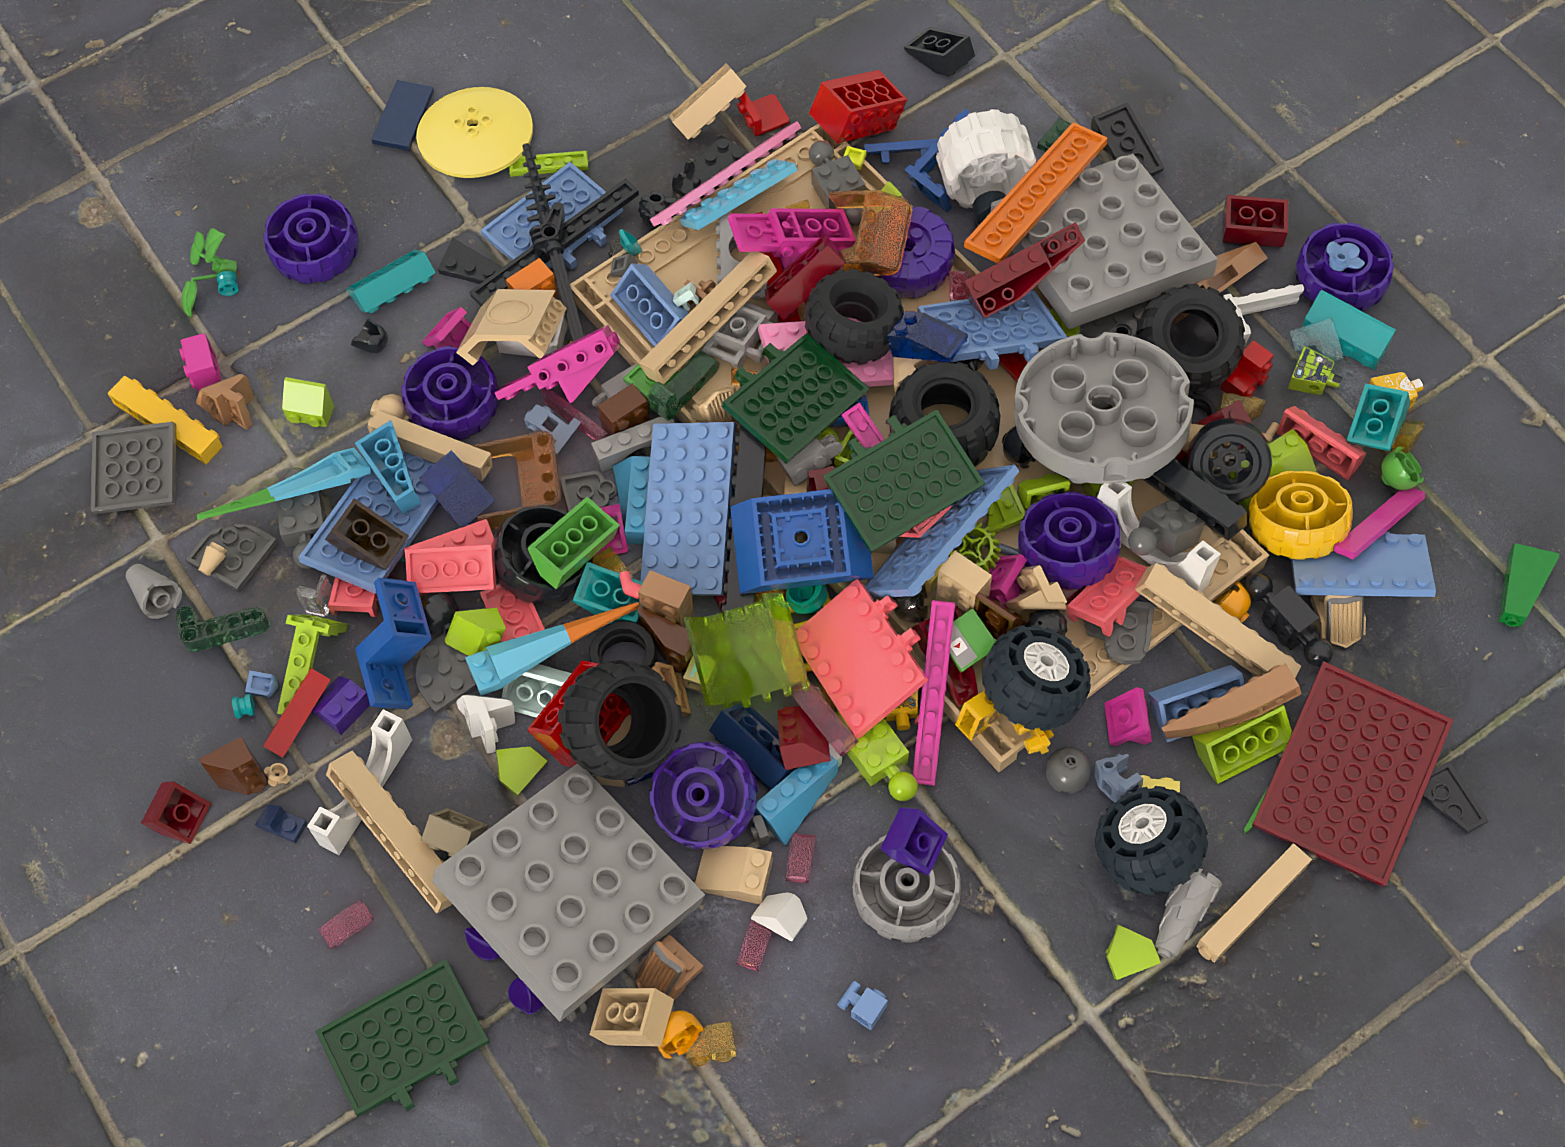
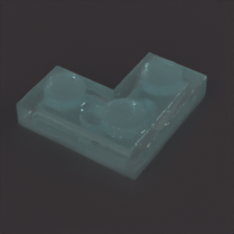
(1319, 334)

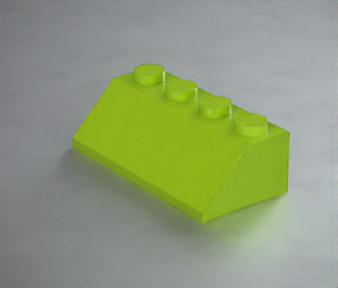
(1288, 454)
(1243, 745)

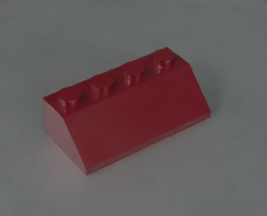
(797, 281)

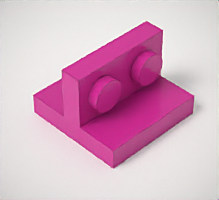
(449, 330)
(1004, 578)
(1128, 718)

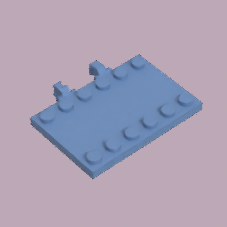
(572, 189)
(1016, 328)
(1386, 568)

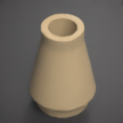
(212, 558)

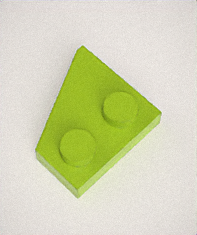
(1005, 511)

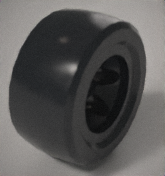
(1237, 432)

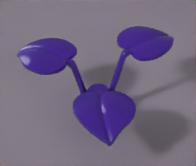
(518, 991)

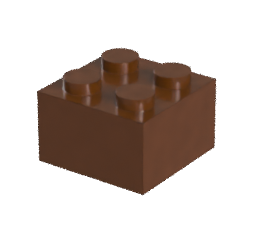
(623, 410)

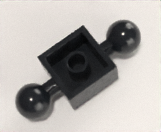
(1289, 618)

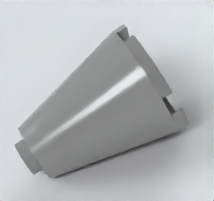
(153, 591)

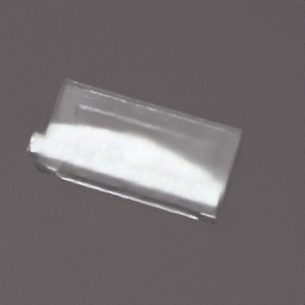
(316, 600)

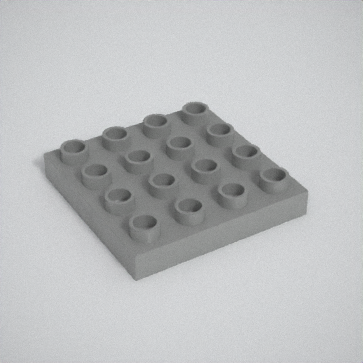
(1131, 244)
(568, 890)

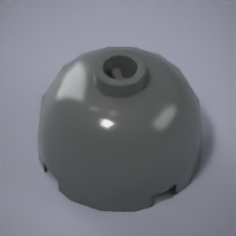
(1068, 770)

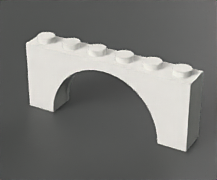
(1193, 566)
(389, 742)

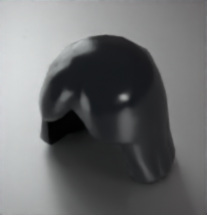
(371, 338)

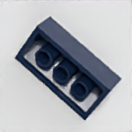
(753, 740)

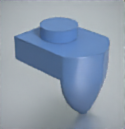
(261, 684)

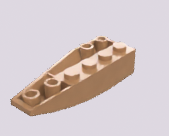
(1230, 268)
(1238, 705)

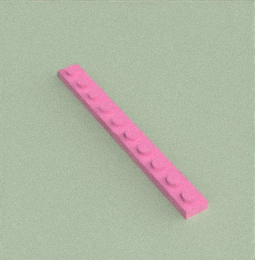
(721, 178)

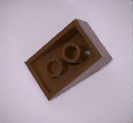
(996, 616)
(669, 638)

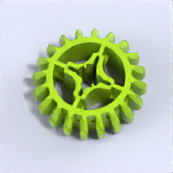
(983, 538)

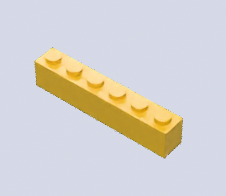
(150, 409)

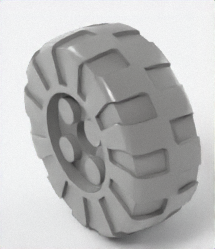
(902, 910)

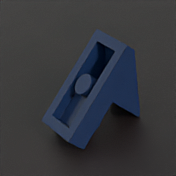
(281, 823)

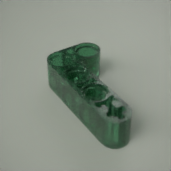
(679, 391)
(254, 616)

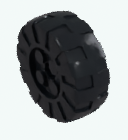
(514, 563)

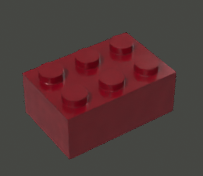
(1255, 220)

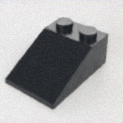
(941, 50)

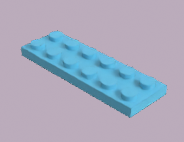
(741, 192)

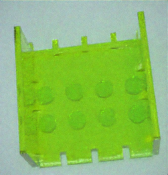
(747, 652)

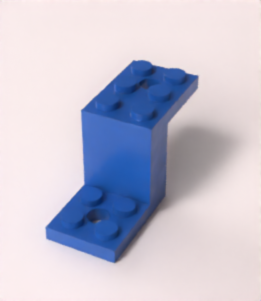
(393, 643)

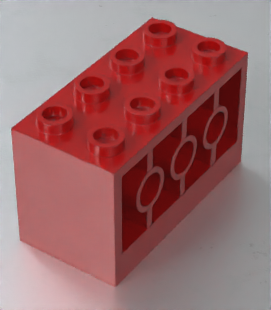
(858, 106)
(547, 729)

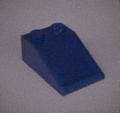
(925, 338)
(456, 489)

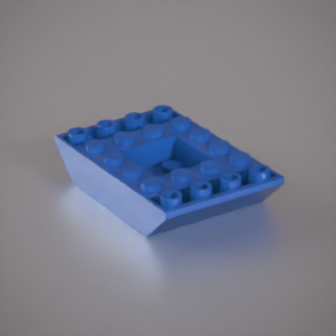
(772, 558)

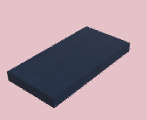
(402, 115)

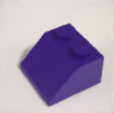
(341, 704)
(914, 840)

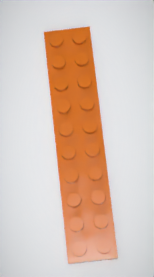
(1035, 193)

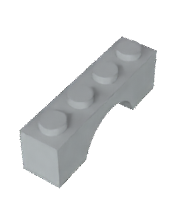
(725, 246)
(617, 447)

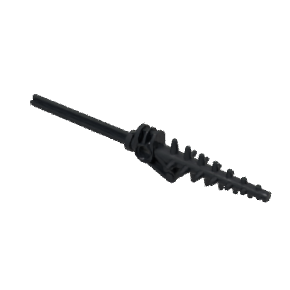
(551, 223)

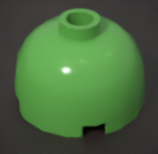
(1401, 470)

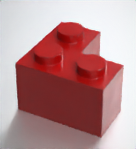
(1250, 372)

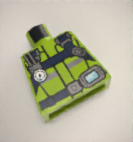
(1313, 373)

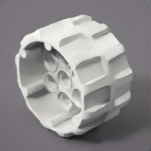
(984, 155)

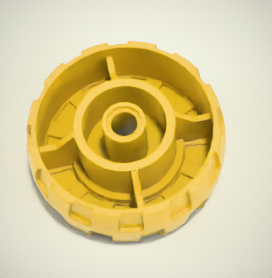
(1300, 514)

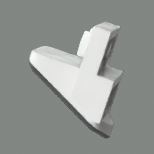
(485, 716)

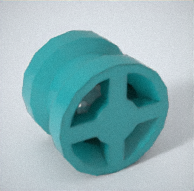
(227, 283)
(243, 706)

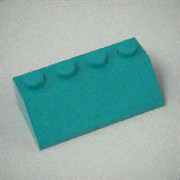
(391, 280)
(1358, 333)

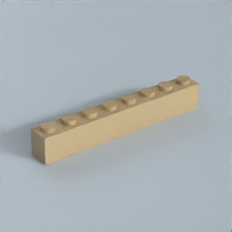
(708, 317)
(1211, 622)
(388, 825)

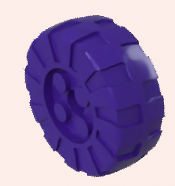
(311, 238)
(926, 256)
(1353, 286)
(450, 393)
(1070, 539)
(727, 800)

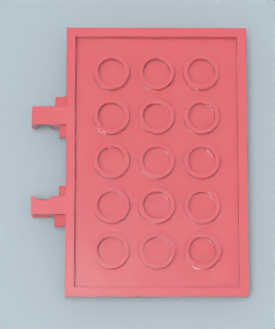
(861, 657)

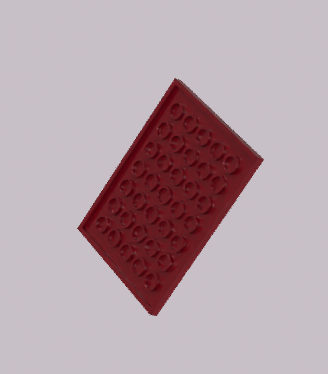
(1353, 773)

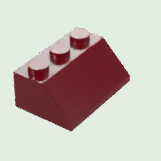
(800, 739)

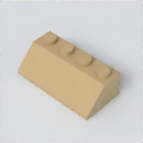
(707, 101)

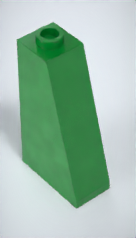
(1524, 579)

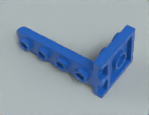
(921, 168)

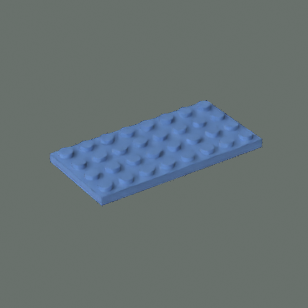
(371, 493)
(689, 504)
(919, 557)

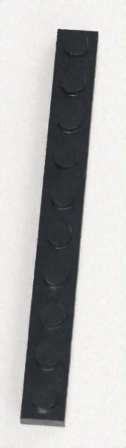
(572, 231)

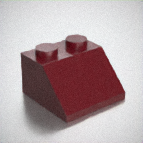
(176, 812)

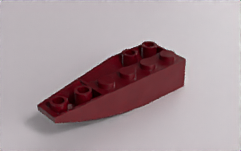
(1020, 273)

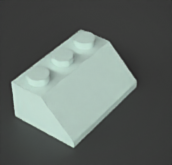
(534, 689)

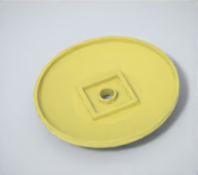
(477, 150)

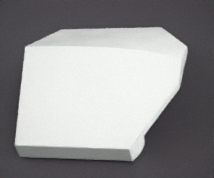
(781, 914)

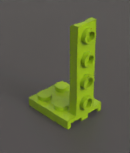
(304, 649)

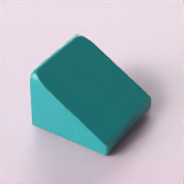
(629, 243)

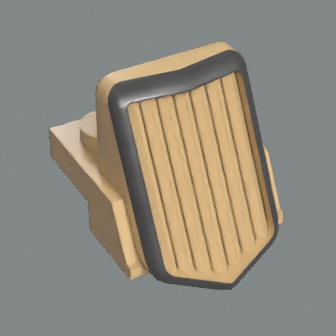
(1340, 618)

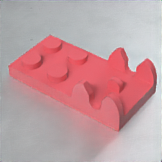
(451, 568)
(1109, 597)
(351, 598)
(518, 616)

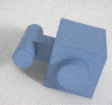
(867, 1007)

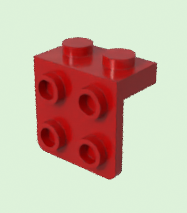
(762, 114)

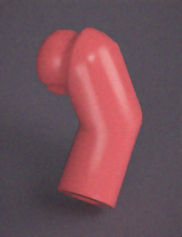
(629, 587)

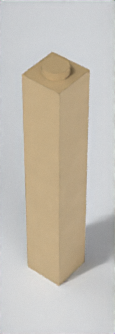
(433, 445)
(1253, 903)

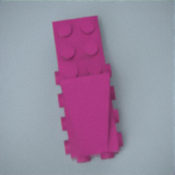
(790, 231)
(570, 366)

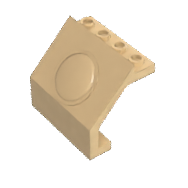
(514, 316)

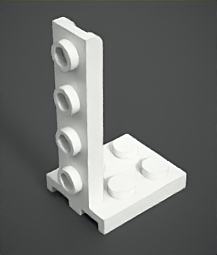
(1265, 301)

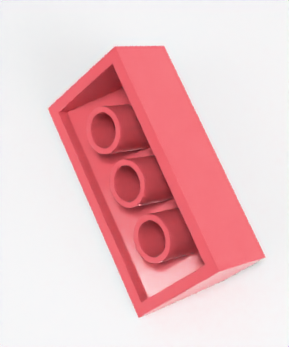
(1323, 443)

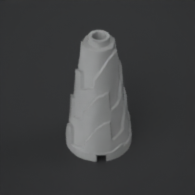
(1183, 910)

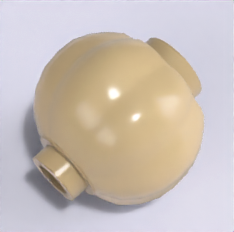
(390, 404)

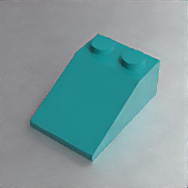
(1379, 417)
(602, 591)

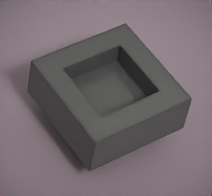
(759, 830)

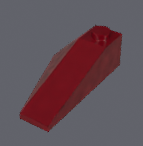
(960, 685)

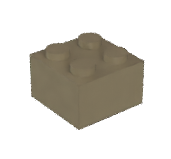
(451, 831)

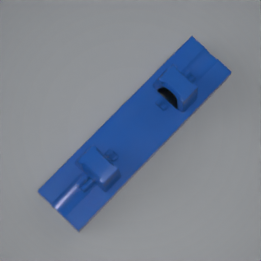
(898, 147)

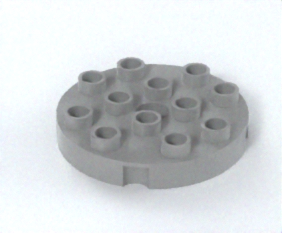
(1077, 377)

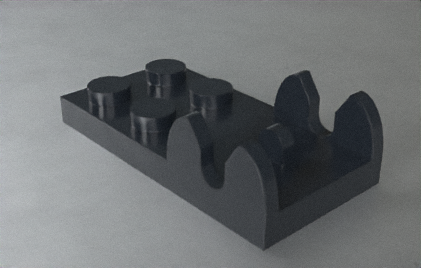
(1126, 137)
(712, 161)

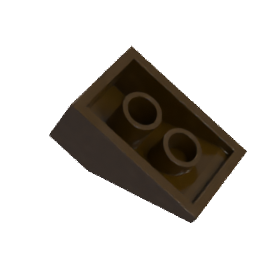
(366, 535)

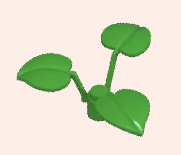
(219, 265)

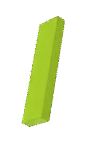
(552, 162)

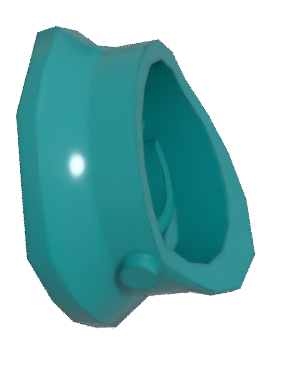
(807, 599)

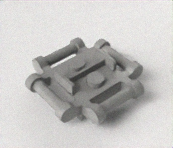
(741, 335)

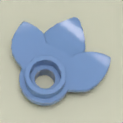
(1344, 256)

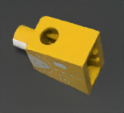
(1400, 382)

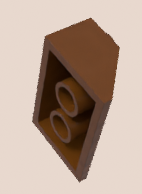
(235, 768)

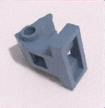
(561, 434)
(1109, 780)

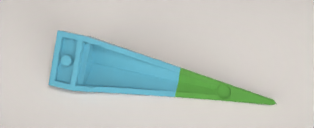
(327, 473)

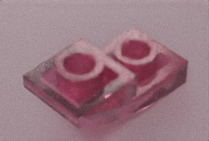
(956, 291)
(800, 858)
(345, 924)
(754, 946)

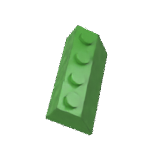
(572, 542)

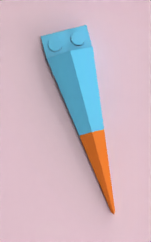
(510, 659)

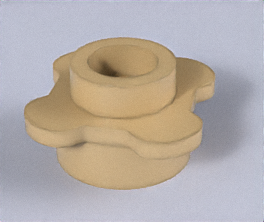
(277, 769)

